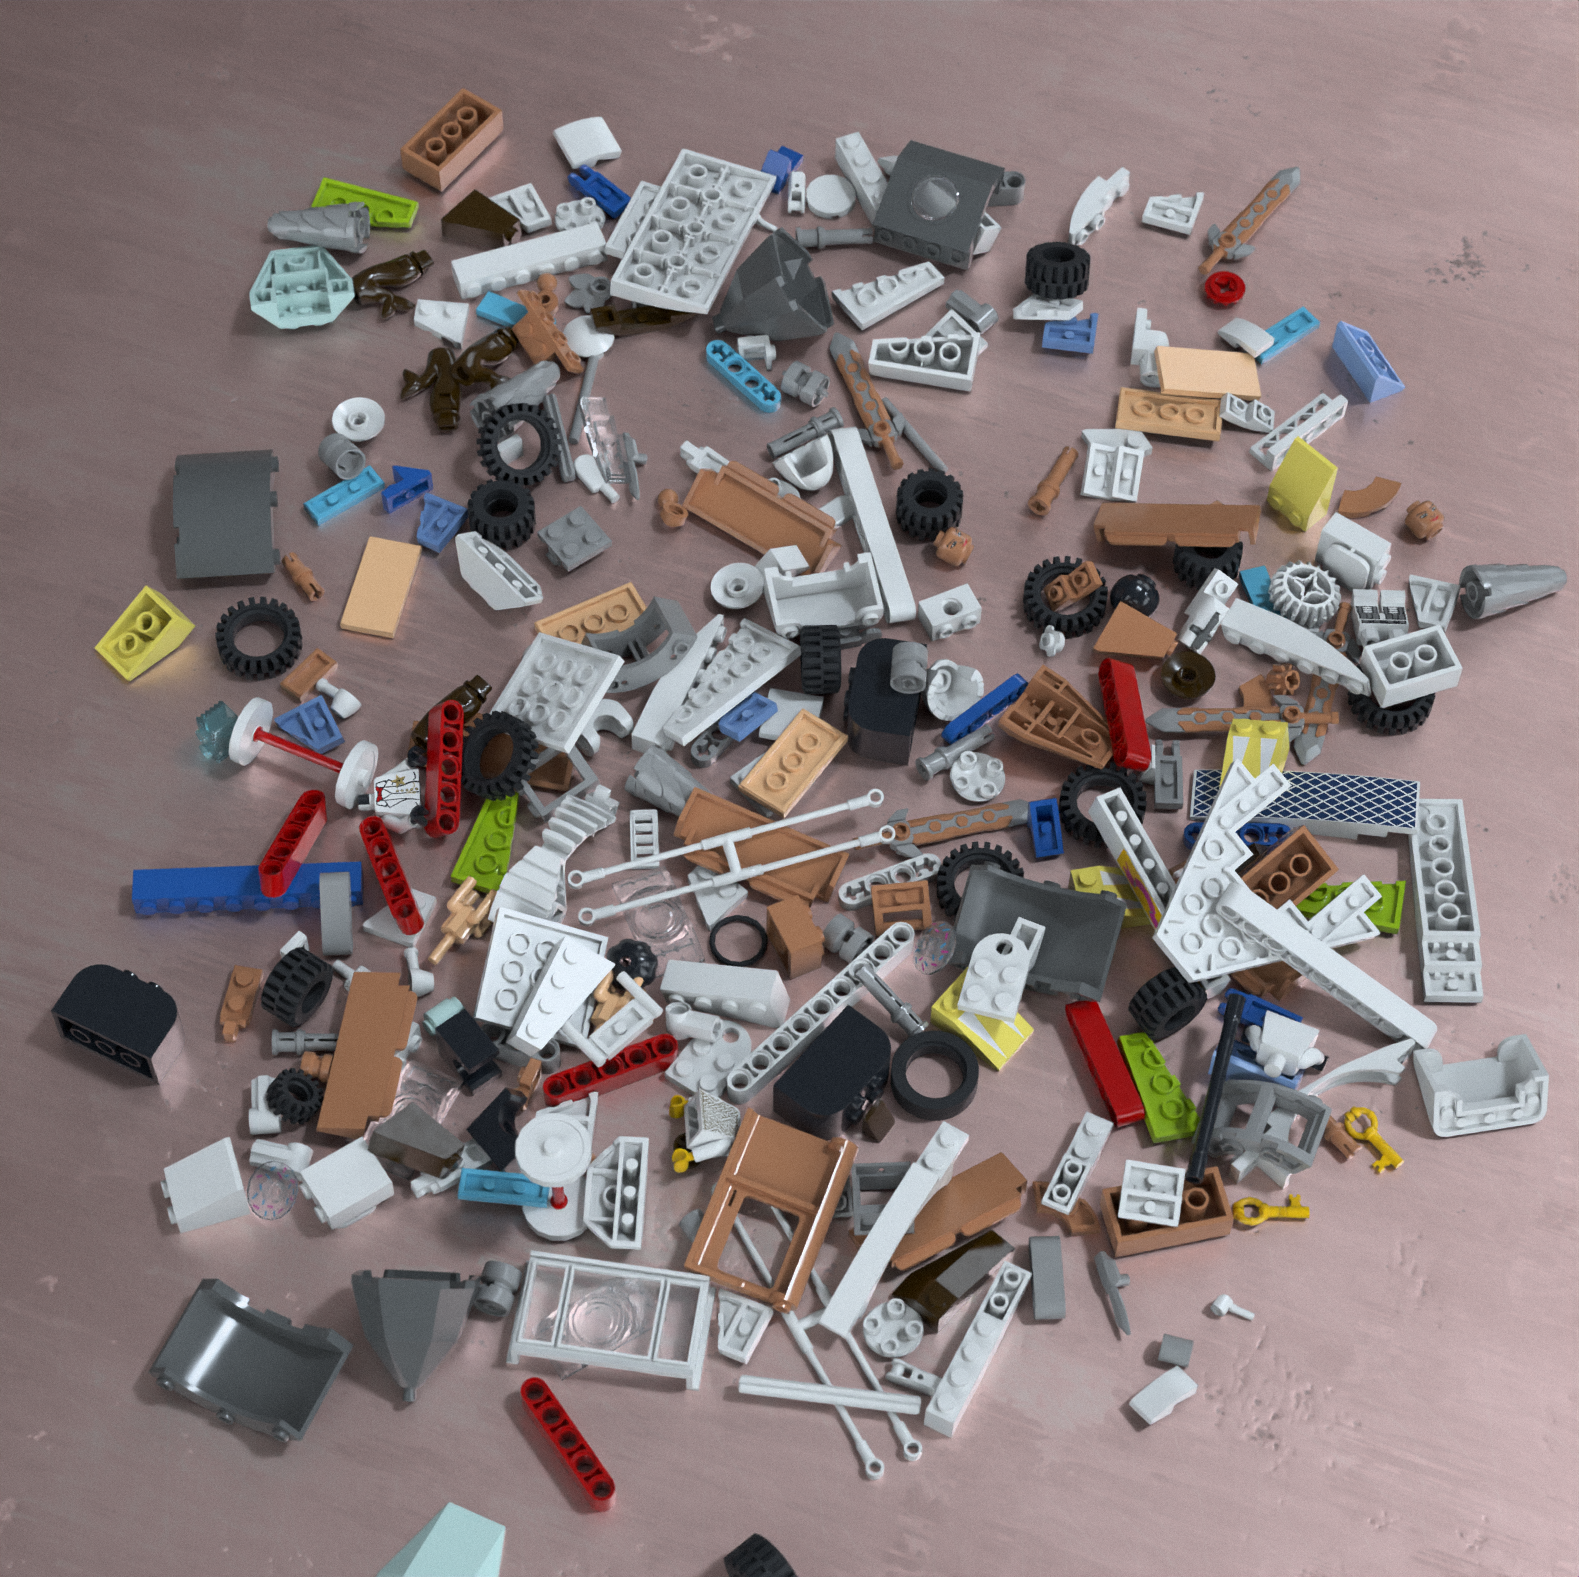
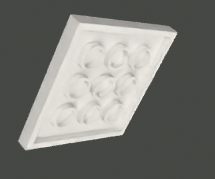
(558, 689)
(514, 962)

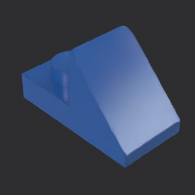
(781, 165)
(409, 486)
(1045, 827)

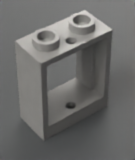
(588, 785)
(868, 1177)

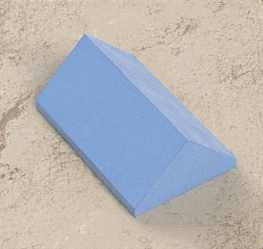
(1365, 362)
(1244, 1067)

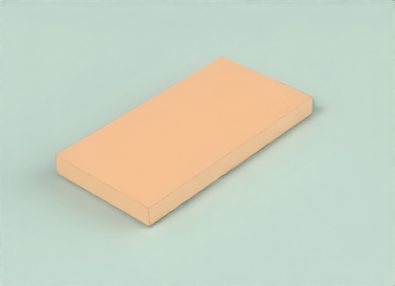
(1206, 373)
(1169, 414)
(381, 587)
(597, 615)
(793, 763)

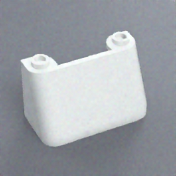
(825, 598)
(1484, 1091)

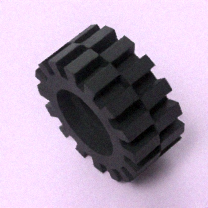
(286, 1104)

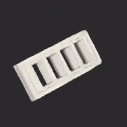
(641, 822)

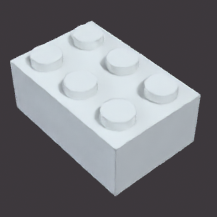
(1410, 666)

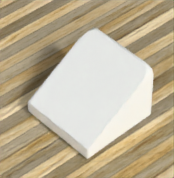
(1149, 775)

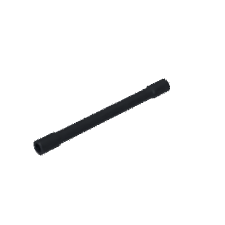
(1199, 1156)

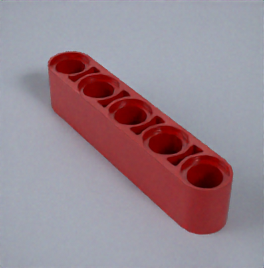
(1124, 715)
(451, 758)
(292, 843)
(391, 875)
(1105, 1062)
(626, 1073)
(571, 1457)

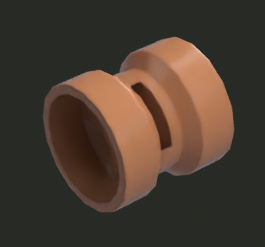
(317, 1066)

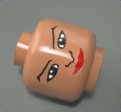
(1424, 519)
(954, 546)

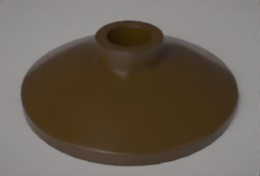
(1188, 666)

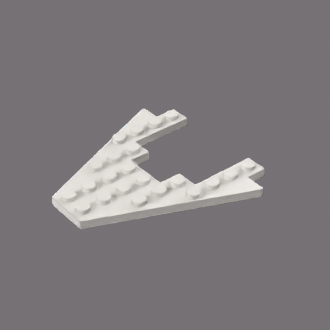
(1192, 930)

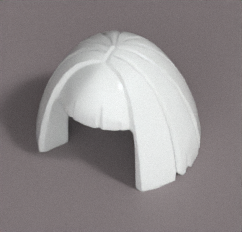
(808, 465)
(951, 689)

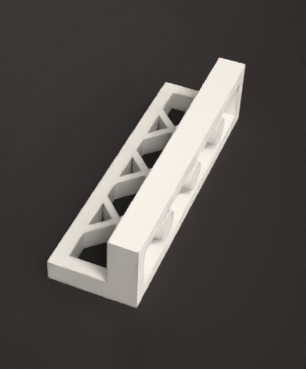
(1314, 425)

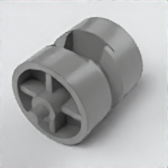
(802, 382)

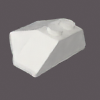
(495, 573)
(618, 1193)

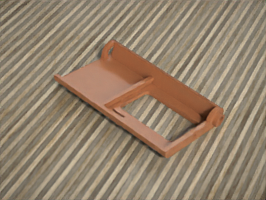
(785, 1172)

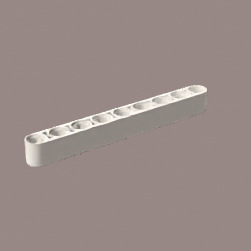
(872, 523)
(1324, 967)
(813, 1022)

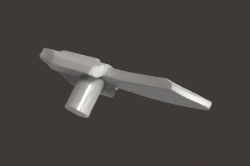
(633, 457)
(1111, 1280)

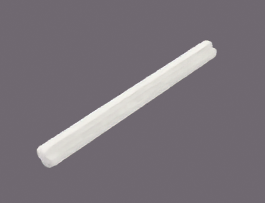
(829, 1394)

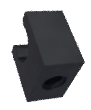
(468, 1051)
(497, 1131)

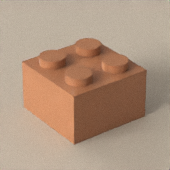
(795, 936)

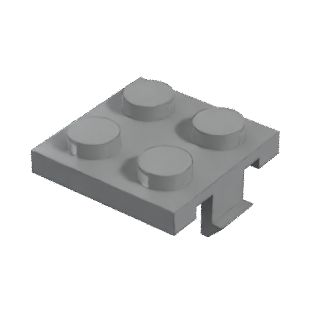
(573, 539)

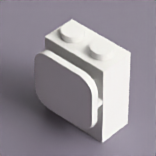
(1352, 554)
(346, 1185)

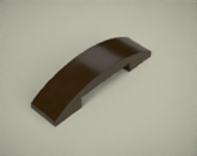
(636, 320)

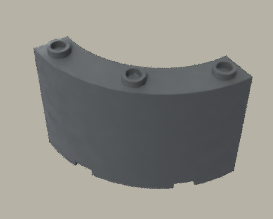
(225, 513)
(1077, 925)
(249, 1362)

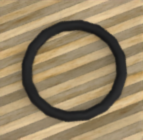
(760, 928)

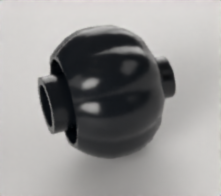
(1137, 593)
(635, 959)

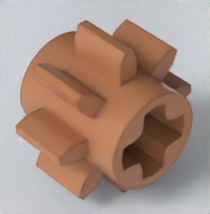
(1283, 679)

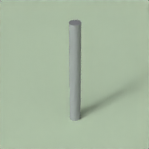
(585, 392)
(916, 439)

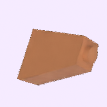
(1135, 635)

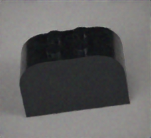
(876, 715)
(121, 1020)
(835, 1077)

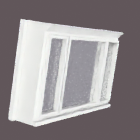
(613, 1316)

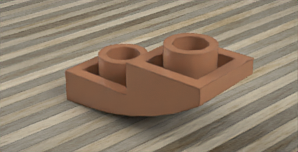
(1073, 587)

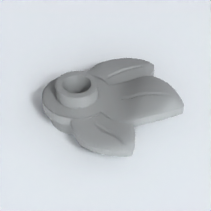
(587, 291)

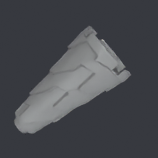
(327, 226)
(523, 388)
(1502, 586)
(662, 781)

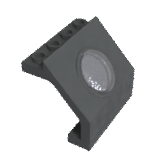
(936, 203)

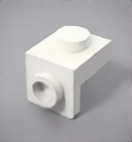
(756, 349)

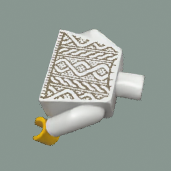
(709, 1127)

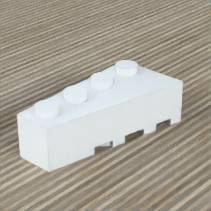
(927, 360)
(559, 990)
(728, 991)

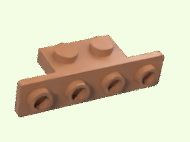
(540, 335)

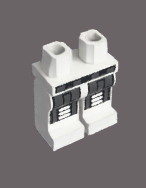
(1381, 620)

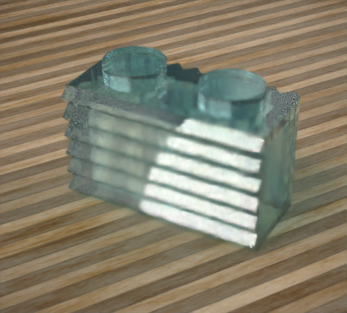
(215, 731)

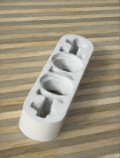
(887, 876)

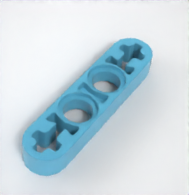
(739, 378)

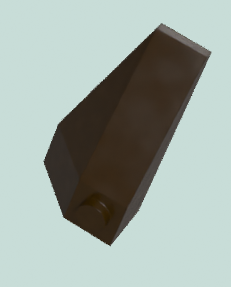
(950, 1281)

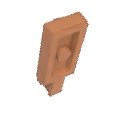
(240, 1000)

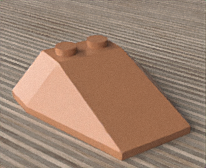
(1058, 720)

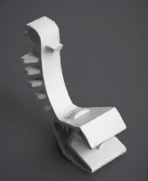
(538, 880)

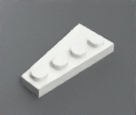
(887, 294)

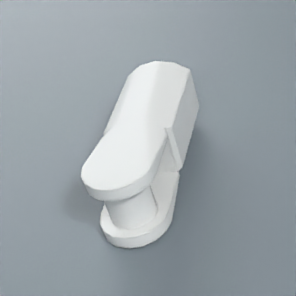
(796, 192)
(919, 1380)

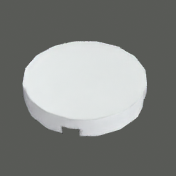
(830, 196)

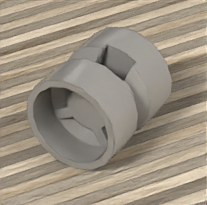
(341, 456)
(909, 667)
(846, 939)
(498, 1285)

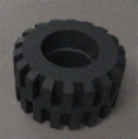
(1057, 270)
(929, 487)
(497, 497)
(1197, 569)
(820, 659)
(297, 986)
(1167, 1004)
(757, 1559)

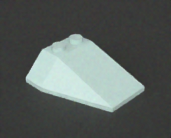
(301, 288)
(451, 1546)

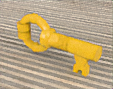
(1371, 1133)
(1265, 1211)

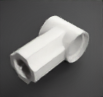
(685, 1023)
(261, 1117)
(294, 1155)

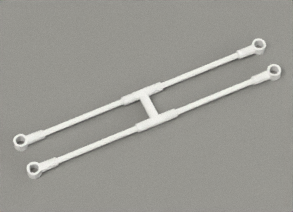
(727, 841)
(797, 1328)

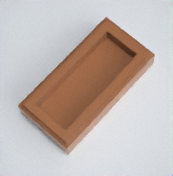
(303, 678)

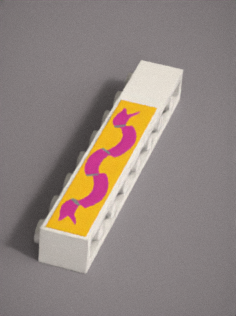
(1140, 863)

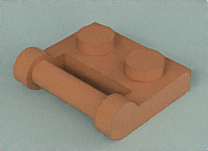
(900, 898)

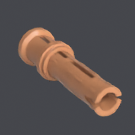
(1049, 488)

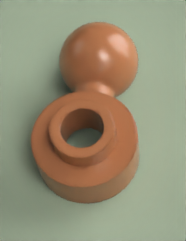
(547, 284)
(671, 512)

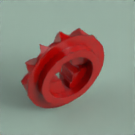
(1221, 280)

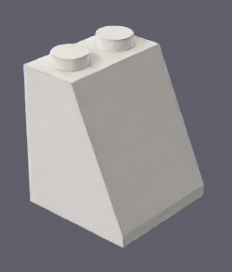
(205, 1188)

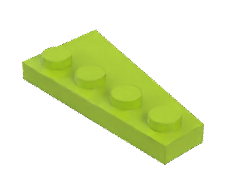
(383, 208)
(488, 845)
(1383, 913)
(1165, 1106)

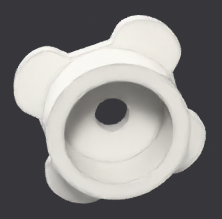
(1052, 641)

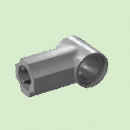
(975, 315)

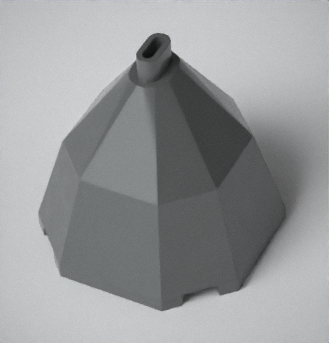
(776, 294)
(413, 1319)

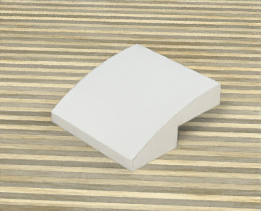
(587, 142)
(1112, 473)
(788, 706)
(1151, 1193)

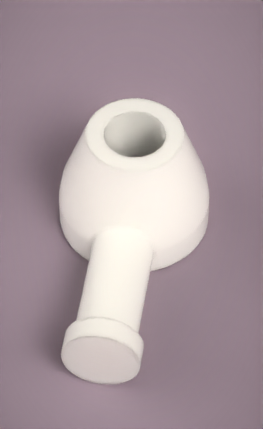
(343, 702)
(420, 981)

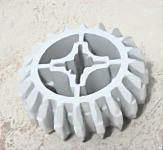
(1321, 595)

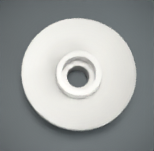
(358, 411)
(733, 578)

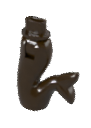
(392, 273)
(487, 351)
(447, 392)
(470, 696)

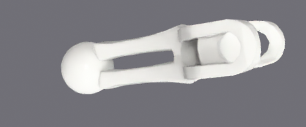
(607, 716)

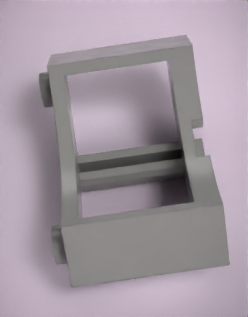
(648, 667)
(1272, 1149)

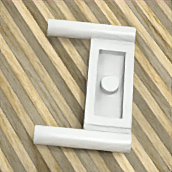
(620, 1028)

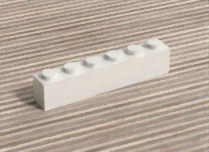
(529, 260)

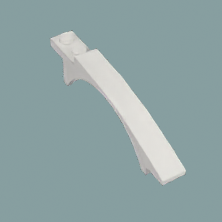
(1379, 1066)
(917, 1187)

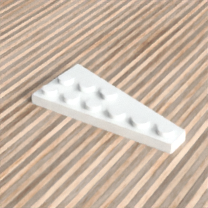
(733, 675)

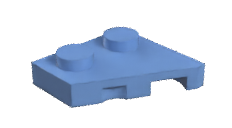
(1071, 334)
(439, 522)
(747, 716)
(312, 725)

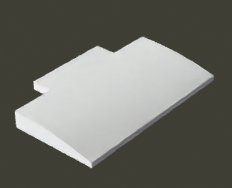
(687, 233)

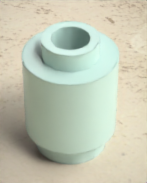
(441, 1013)

